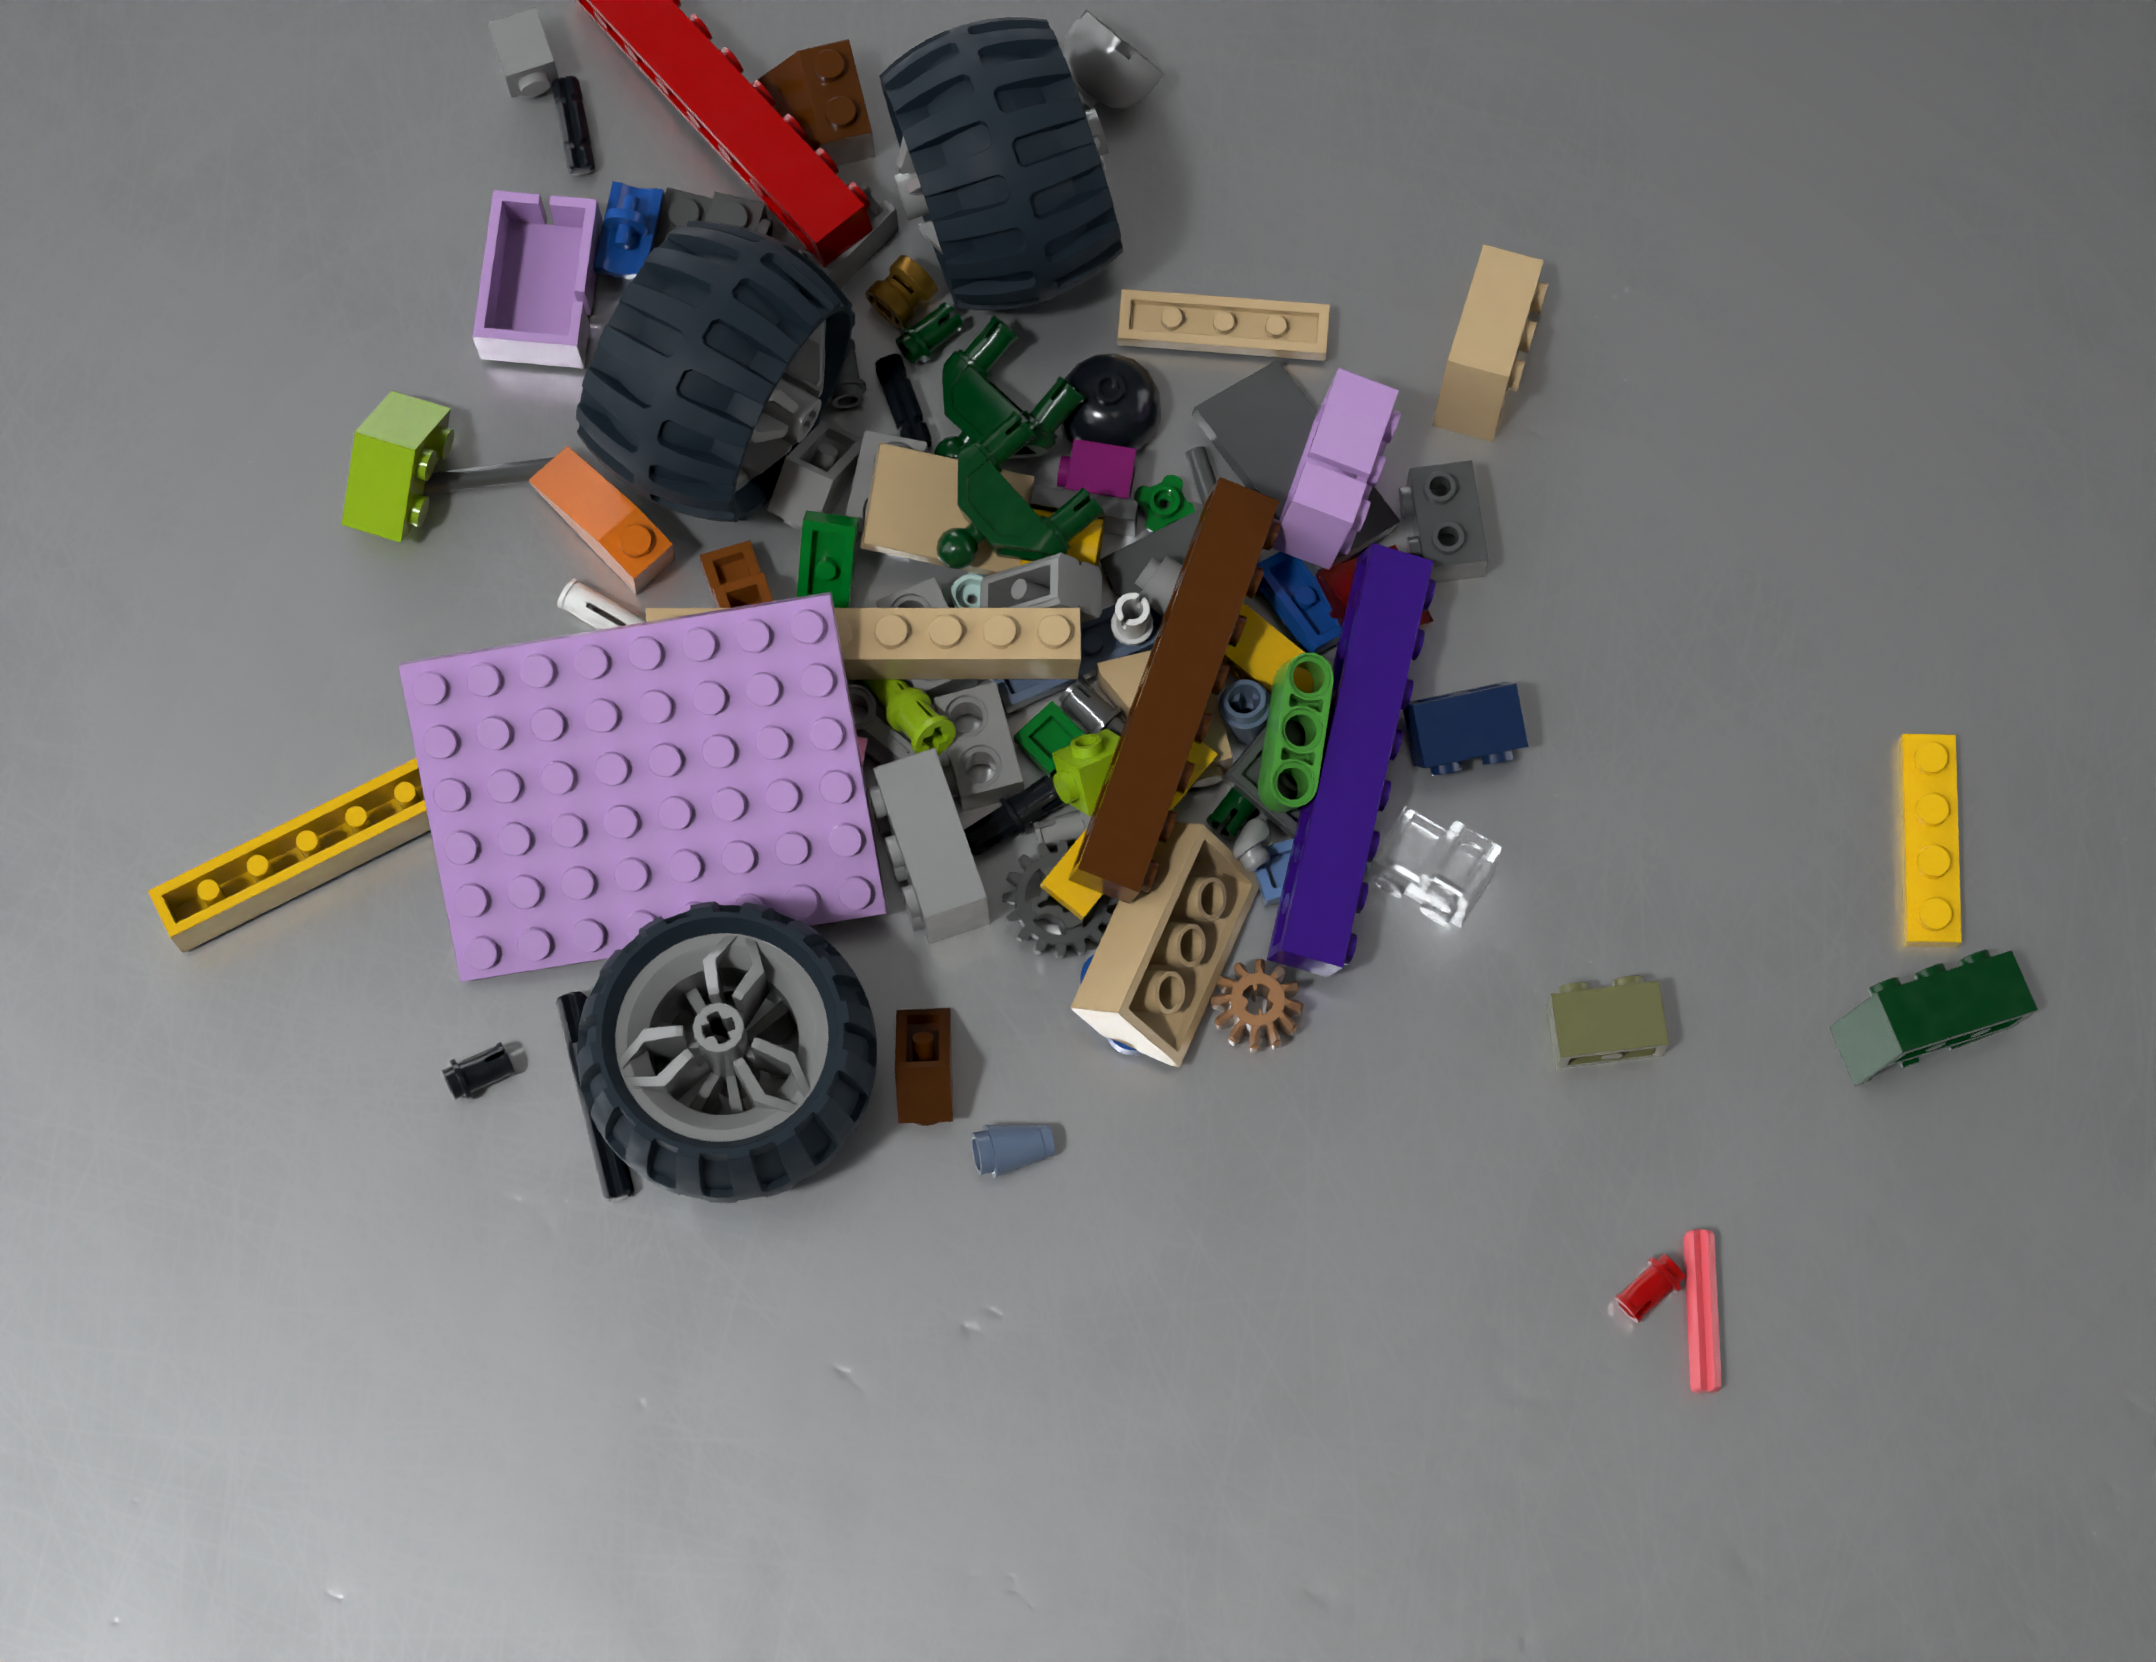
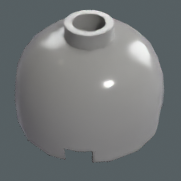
(1106, 65)

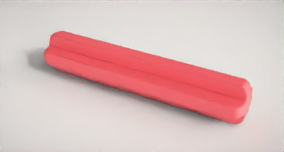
(1702, 1311)

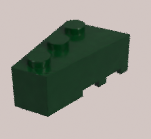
(1932, 1013)

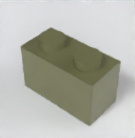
(1607, 1022)

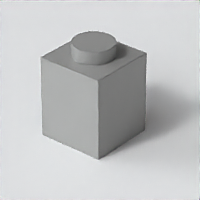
(524, 53)

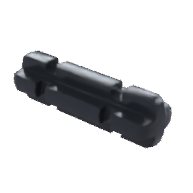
(573, 125)
(902, 398)

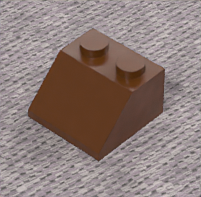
(826, 99)

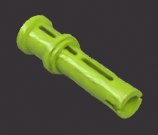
(911, 712)

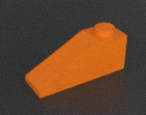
(604, 519)

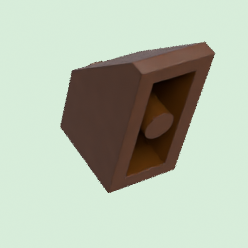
(924, 1066)

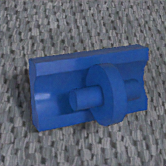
(628, 230)

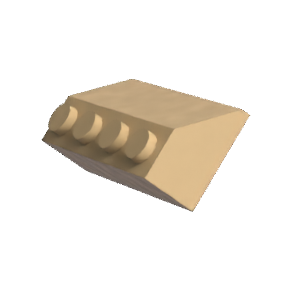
(1168, 947)

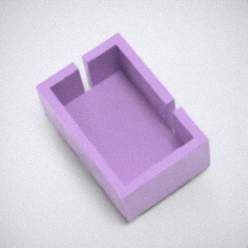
(537, 280)
(1338, 469)

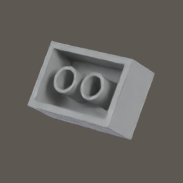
(928, 847)

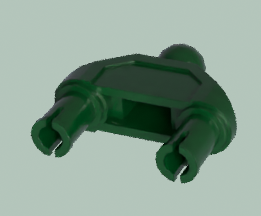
(981, 406)
(998, 511)

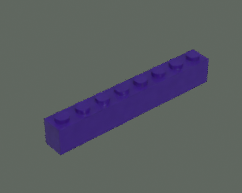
(1338, 824)

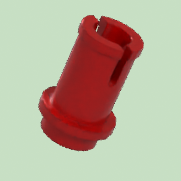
(1650, 1287)

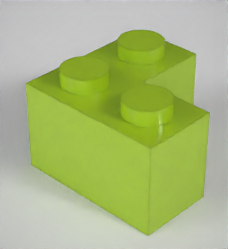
(391, 462)

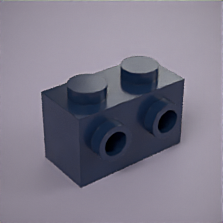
(1465, 726)

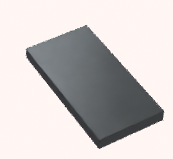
(1262, 435)

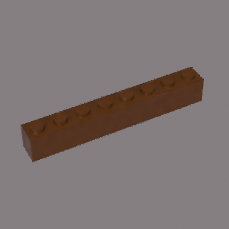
(1174, 692)

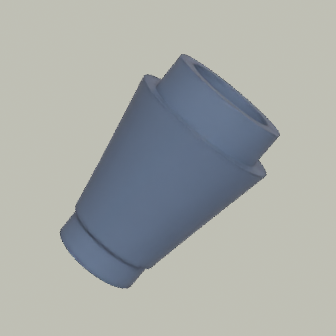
(1245, 709)
(1010, 1147)

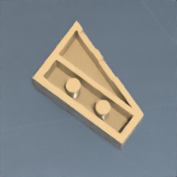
(1488, 342)

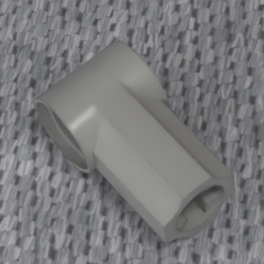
(883, 742)

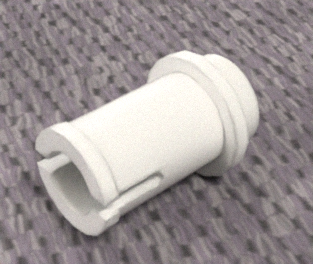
(1139, 622)

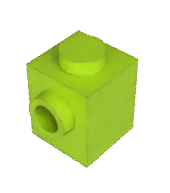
(1083, 768)

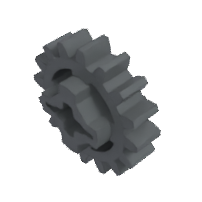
(1029, 911)

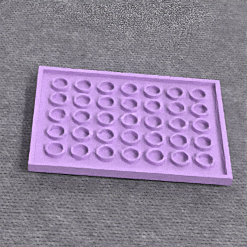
(640, 777)

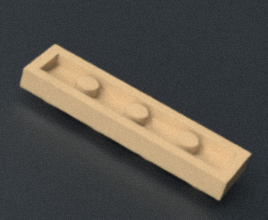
(1223, 324)

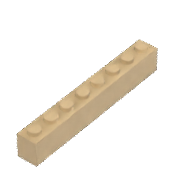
(950, 642)

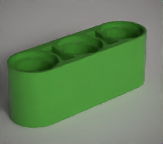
(1312, 713)

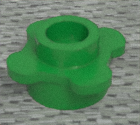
(1150, 497)

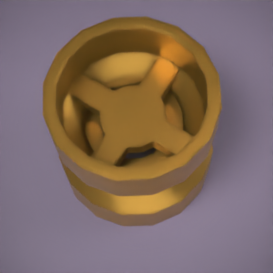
(901, 291)

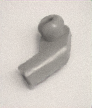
(1251, 843)

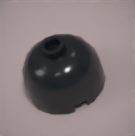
(1118, 404)

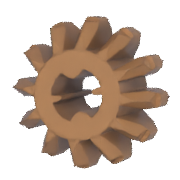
(1278, 1007)

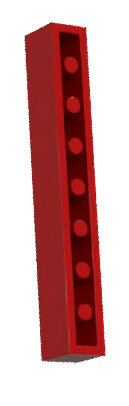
(738, 122)

